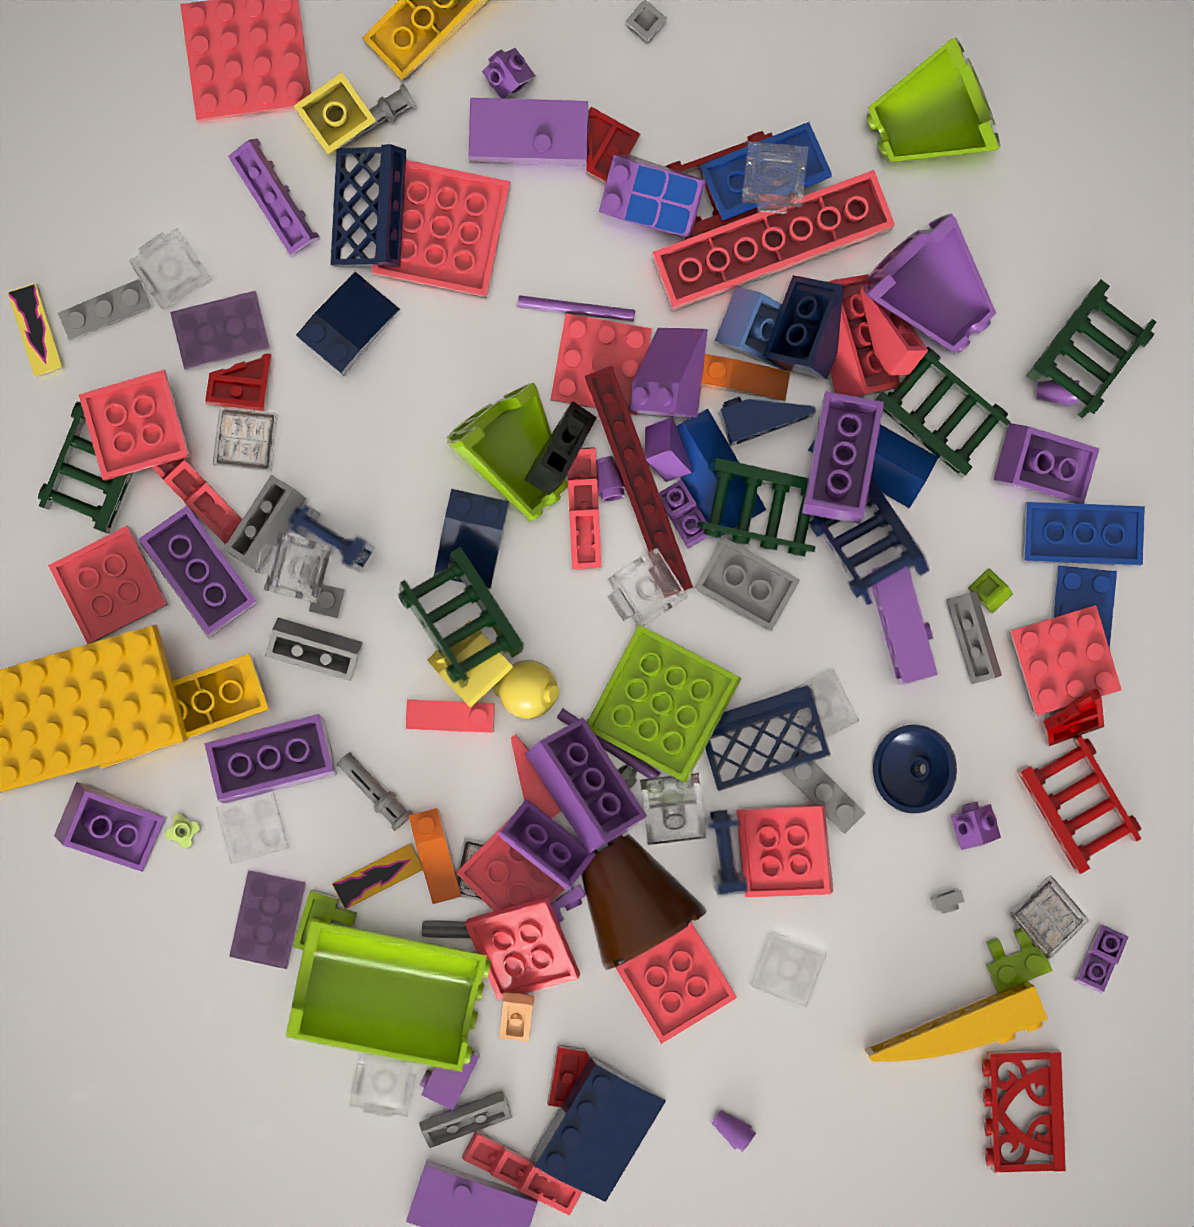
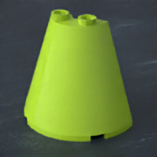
(935, 110)
(503, 445)

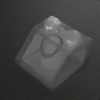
(673, 809)

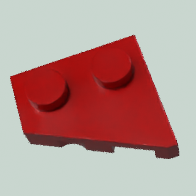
(606, 139)
(241, 385)
(1076, 719)
(566, 1070)

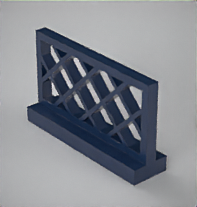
(387, 206)
(763, 712)

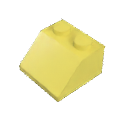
(334, 113)
(481, 677)

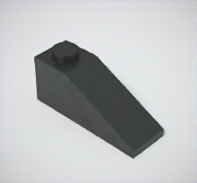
(561, 449)

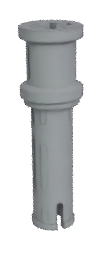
(388, 108)
(384, 801)

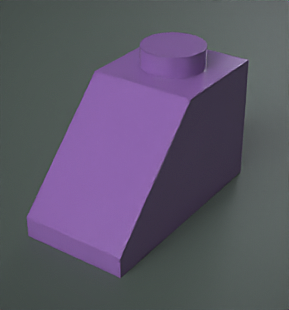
(446, 1085)

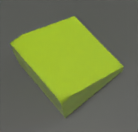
(991, 590)

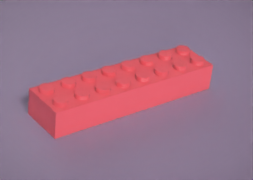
(772, 241)

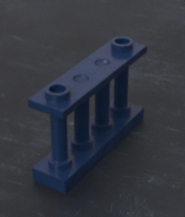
(897, 536)
(354, 552)
(729, 879)

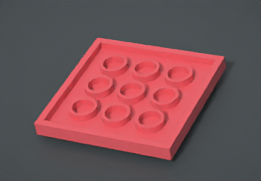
(245, 56)
(449, 228)

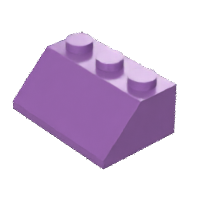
(546, 845)

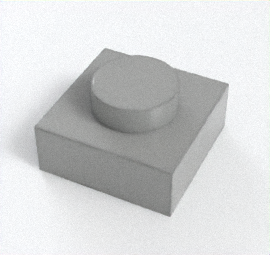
(646, 20)
(329, 601)
(947, 901)

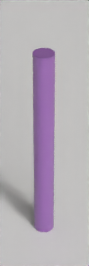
(576, 308)
(631, 760)

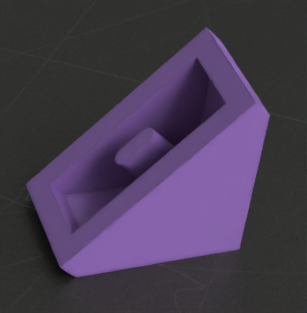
(666, 450)

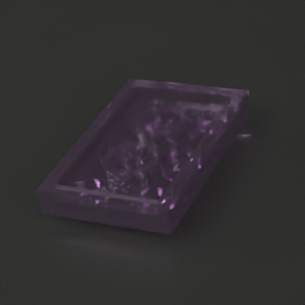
(220, 330)
(267, 919)

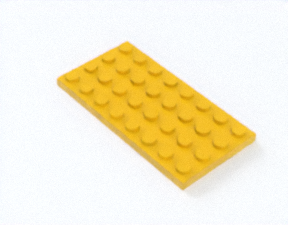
(86, 708)

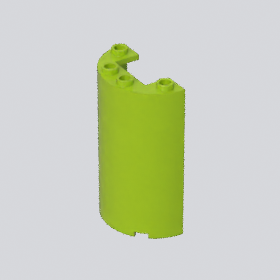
(387, 995)

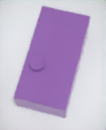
(528, 131)
(843, 457)
(197, 571)
(904, 627)
(270, 758)
(585, 785)
(464, 1200)

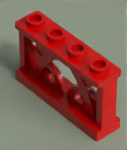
(1054, 1140)

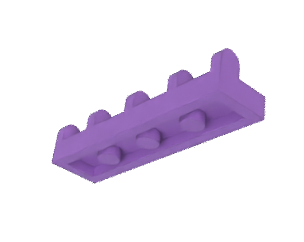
(272, 196)

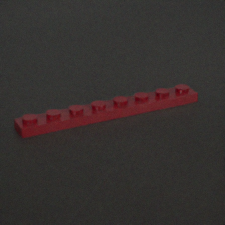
(635, 470)

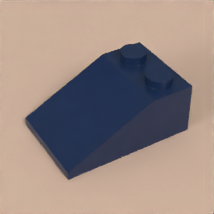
(348, 323)
(807, 328)
(756, 418)
(477, 527)

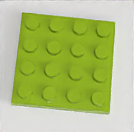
(663, 703)

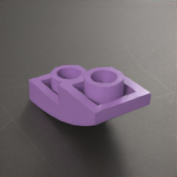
(683, 513)
(569, 899)
(1101, 958)

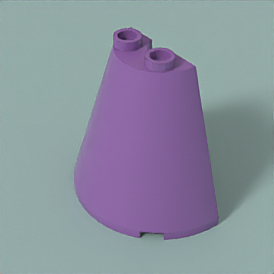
(934, 285)

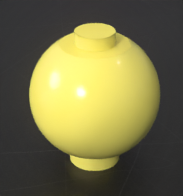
(528, 689)

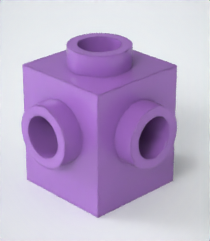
(508, 72)
(975, 825)

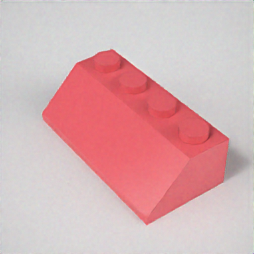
(856, 367)

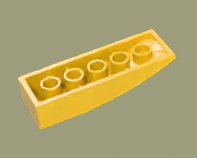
(417, 30)
(216, 698)
(967, 1028)

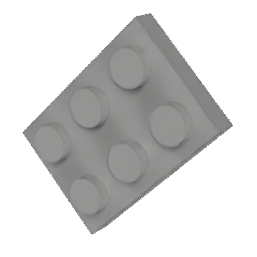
(747, 583)

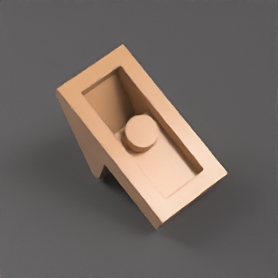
(516, 1016)

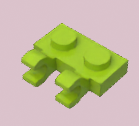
(323, 909)
(1018, 966)

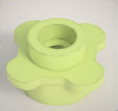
(174, 832)

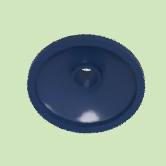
(899, 774)

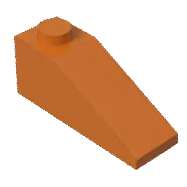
(744, 377)
(435, 855)

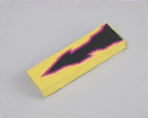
(35, 329)

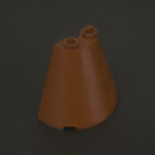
(634, 901)

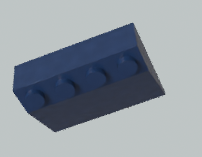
(597, 1130)

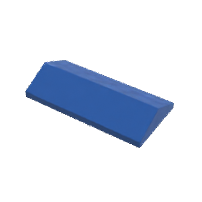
(705, 441)
(899, 466)

